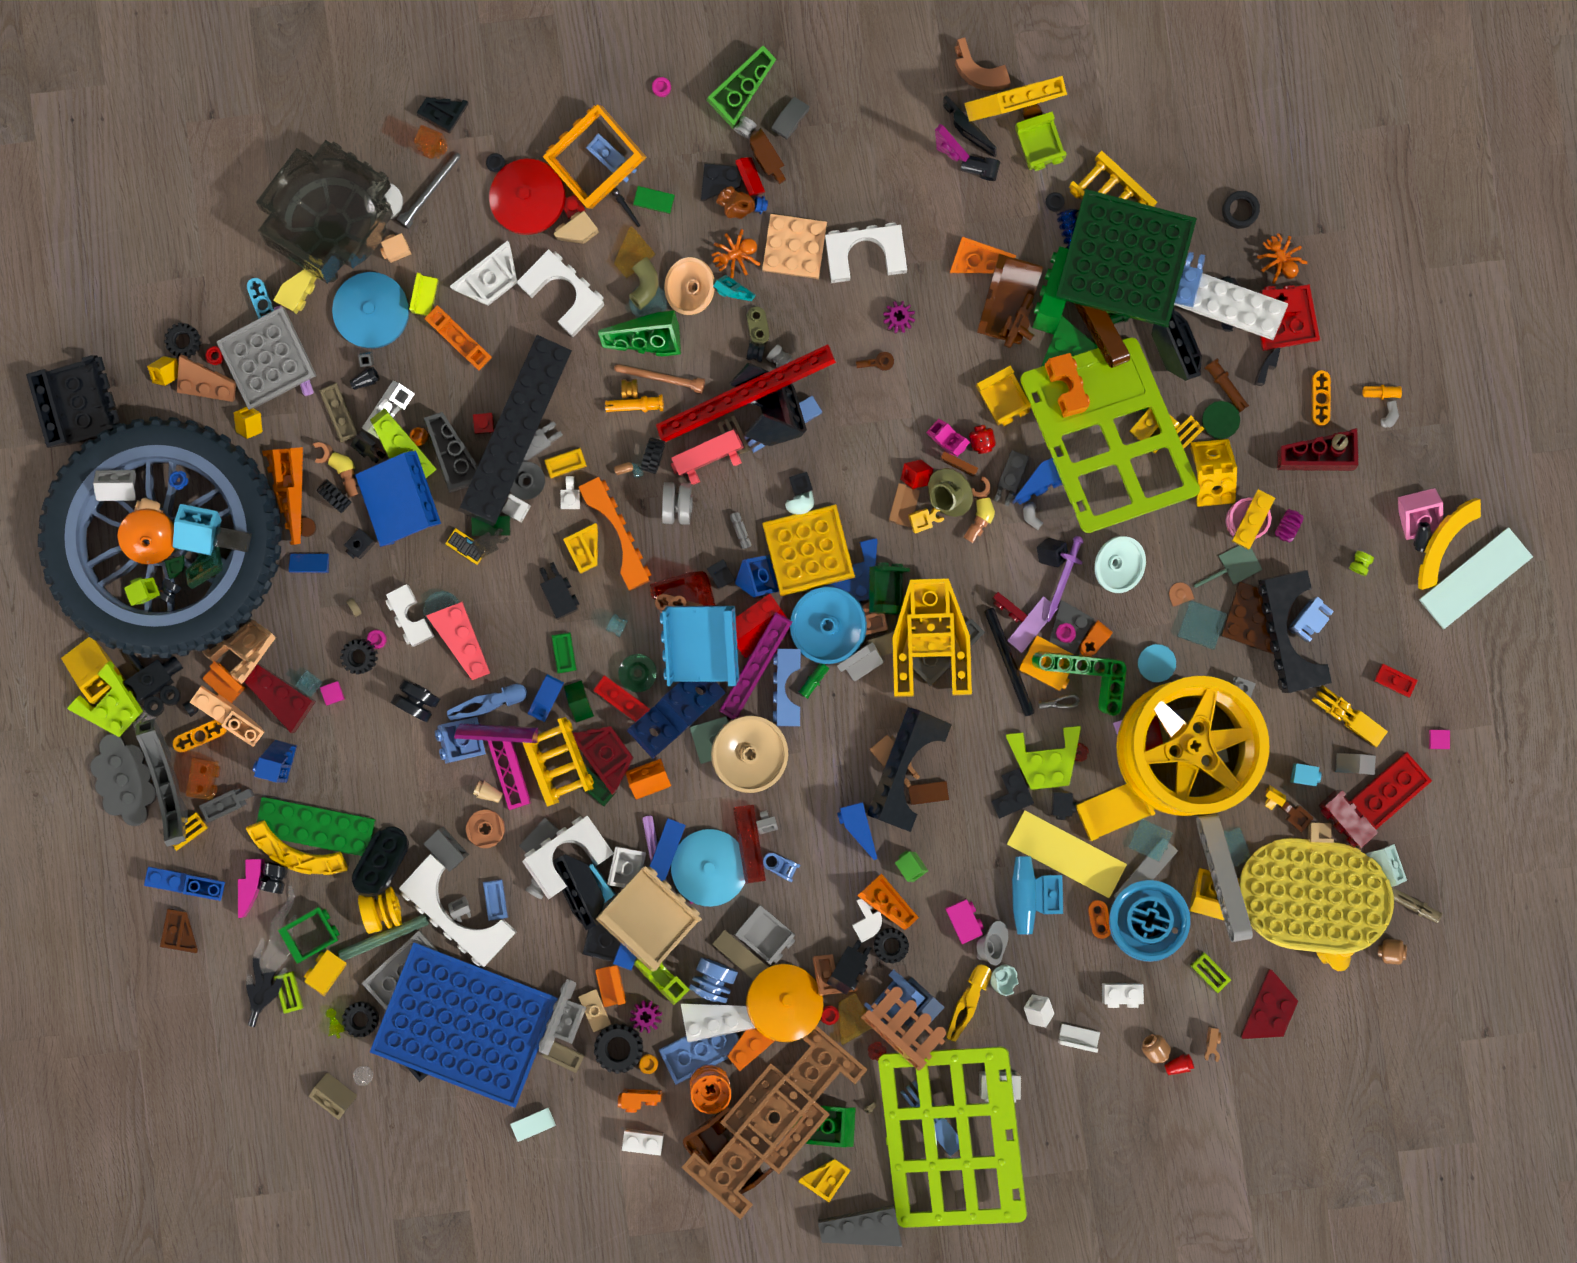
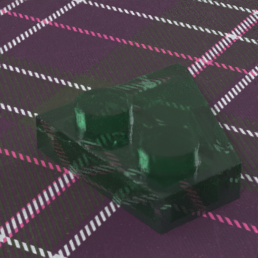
(204, 568)

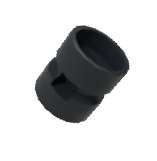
(273, 878)

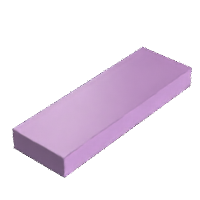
(1030, 626)

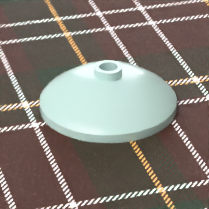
(1127, 567)

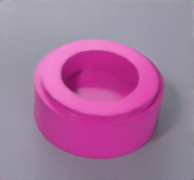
(661, 87)
(1066, 633)
(377, 638)

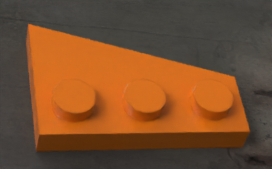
(976, 257)
(887, 901)

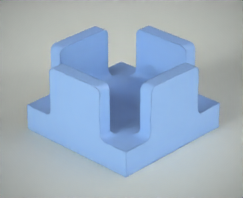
(1310, 619)

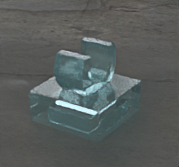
(308, 683)

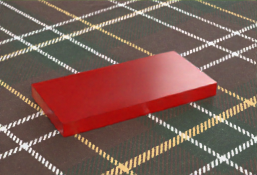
(1391, 790)

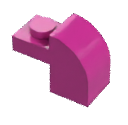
(947, 438)

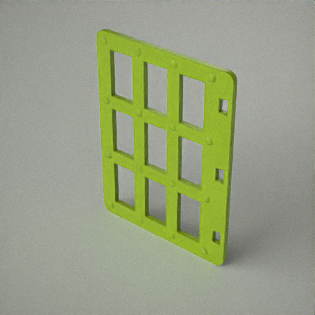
(1003, 1117)

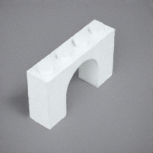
(887, 237)
(551, 268)
(581, 833)

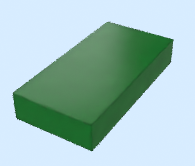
(654, 200)
(564, 653)

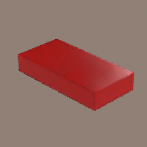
(750, 176)

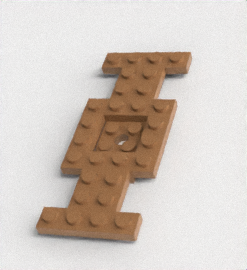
(756, 1137)

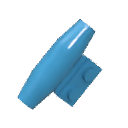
(1033, 894)

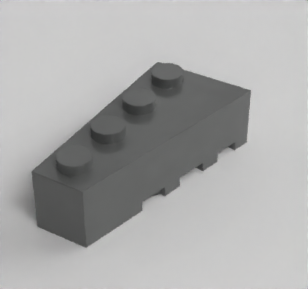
(452, 455)
(864, 1227)

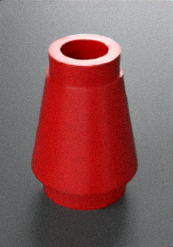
(1179, 1065)

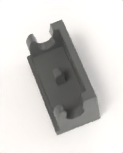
(446, 849)

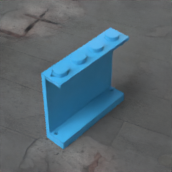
(700, 644)

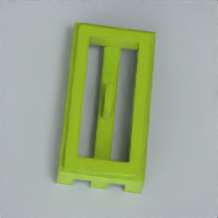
(1199, 961)
(296, 992)

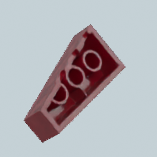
(1320, 454)
(280, 697)

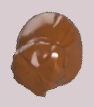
(735, 203)

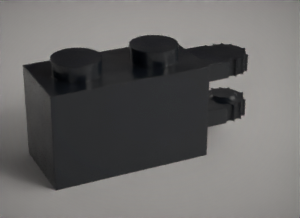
(558, 593)
(848, 968)

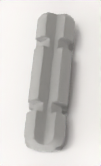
(740, 530)

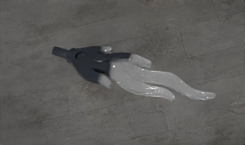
(265, 966)

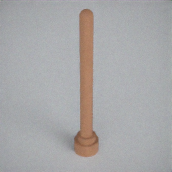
(695, 384)

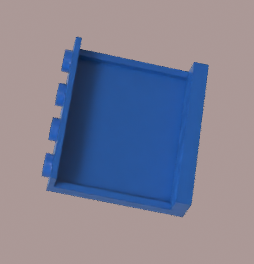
(398, 498)

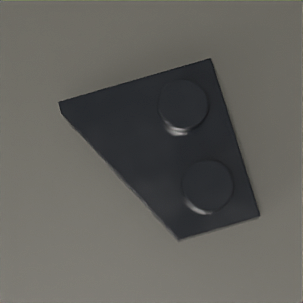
(718, 178)

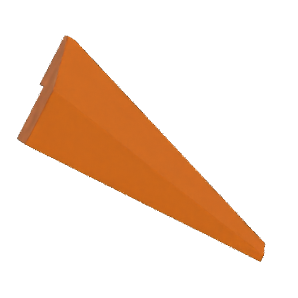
(287, 486)

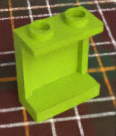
(1040, 141)

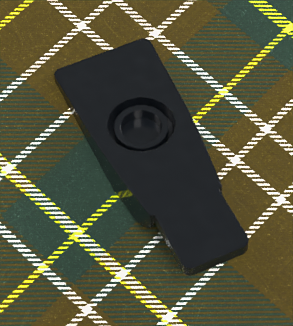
(969, 129)

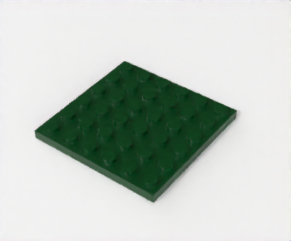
(1126, 258)

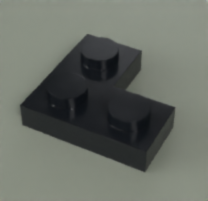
(1017, 797)

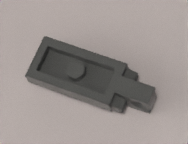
(225, 804)

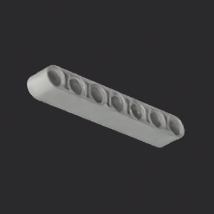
(1224, 877)

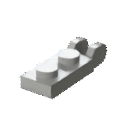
(540, 441)

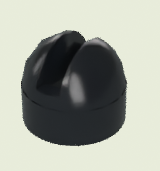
(190, 708)

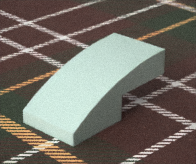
(533, 1124)

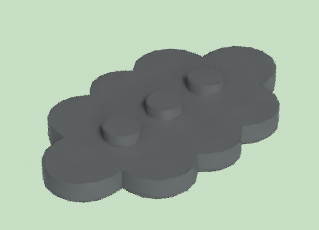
(123, 780)

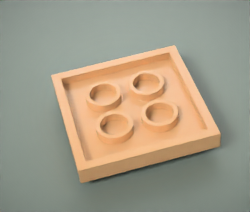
(794, 246)

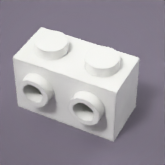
(1122, 993)

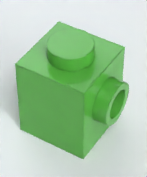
(911, 866)

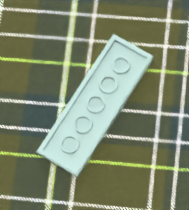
(1475, 578)

